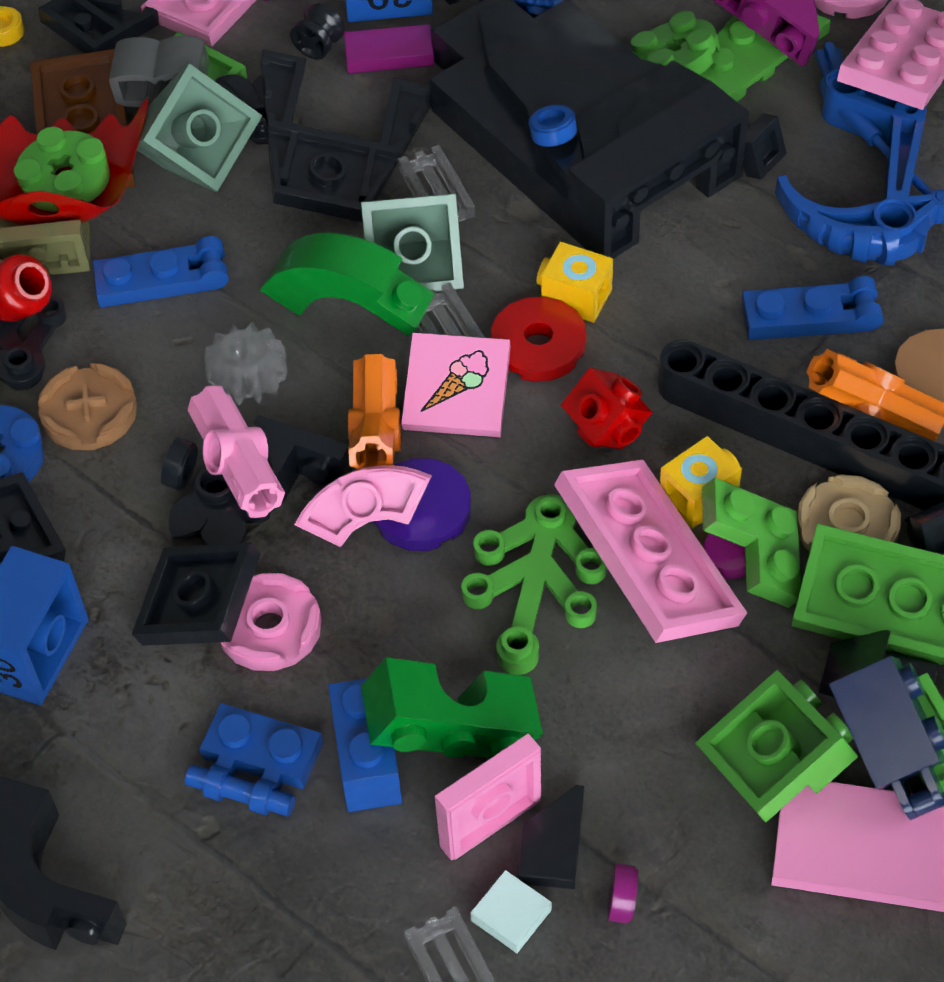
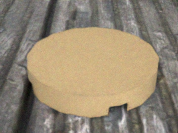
(849, 505)

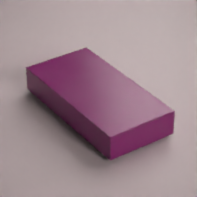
(389, 48)

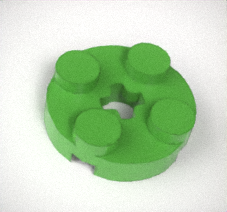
(682, 40)
(61, 149)

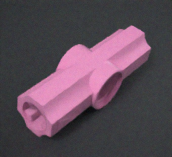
(236, 452)

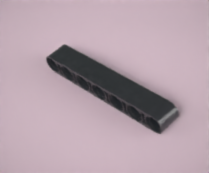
(802, 422)

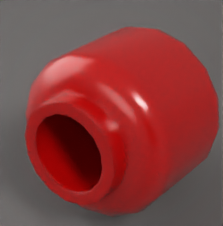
(23, 287)

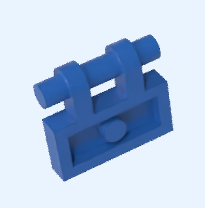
(258, 746)

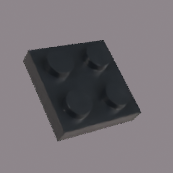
(196, 594)

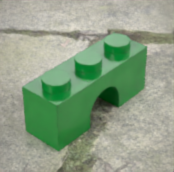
(413, 712)

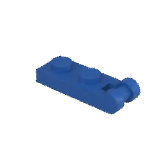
(161, 273)
(812, 310)

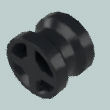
(317, 31)

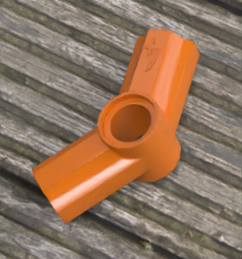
(876, 393)
(374, 420)

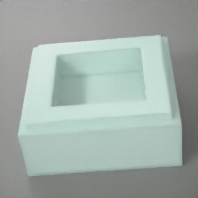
(511, 911)

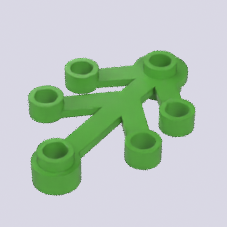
(535, 572)

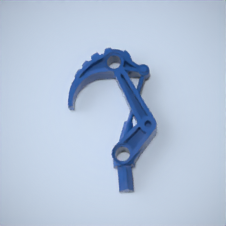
(882, 229)

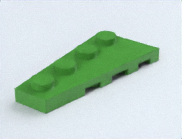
(746, 57)

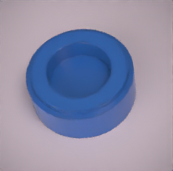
(552, 125)

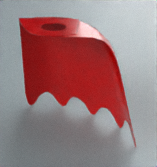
(120, 147)

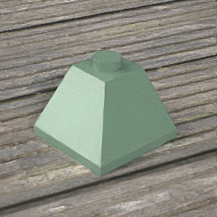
(197, 128)

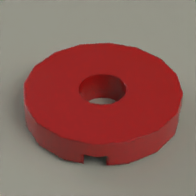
(543, 317)

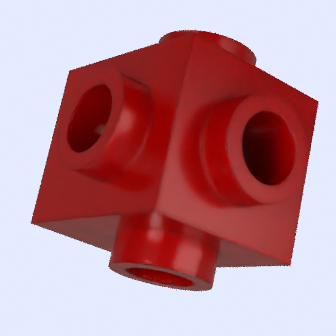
(606, 409)

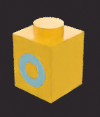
(577, 278)
(693, 469)

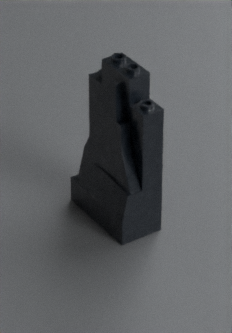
(636, 120)

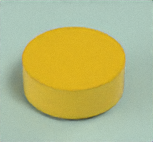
(11, 26)

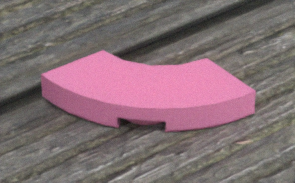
(363, 497)

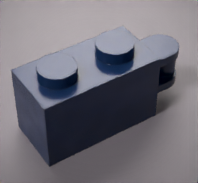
(893, 731)

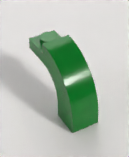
(348, 270)

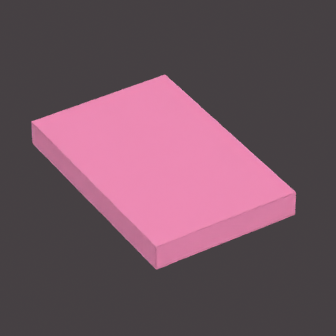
(860, 847)

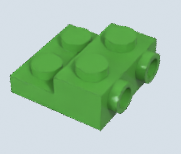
(778, 745)

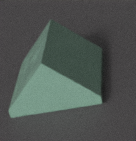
(421, 233)

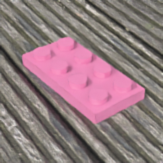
(899, 54)
(650, 550)

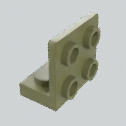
(57, 245)

